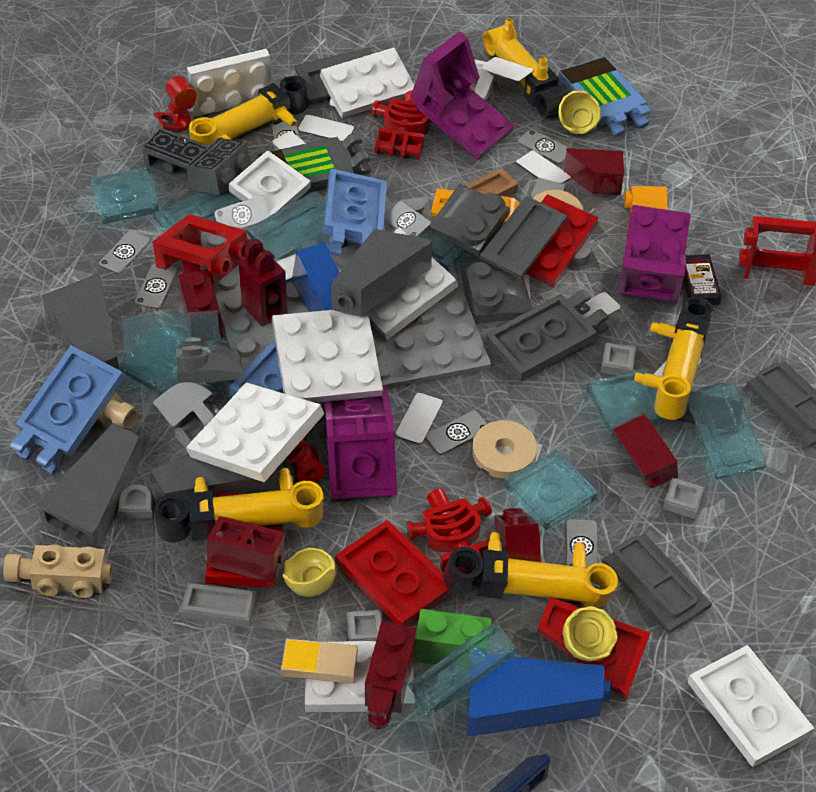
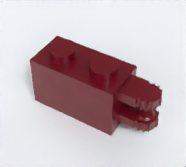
(262, 283)
(197, 290)
(389, 672)

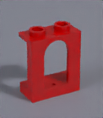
(183, 240)
(779, 259)

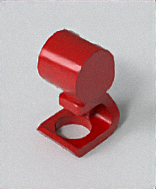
(183, 98)
(306, 463)

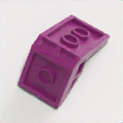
(448, 98)
(655, 254)
(361, 447)

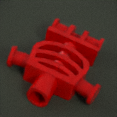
(402, 128)
(450, 525)

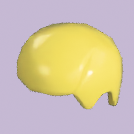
(579, 112)
(309, 572)
(589, 634)

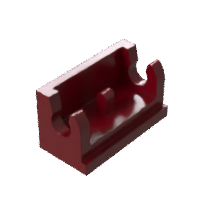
(647, 451)
(245, 549)

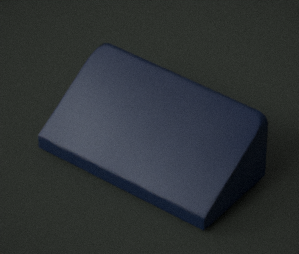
(525, 775)

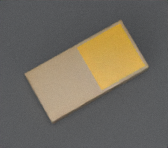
(319, 660)

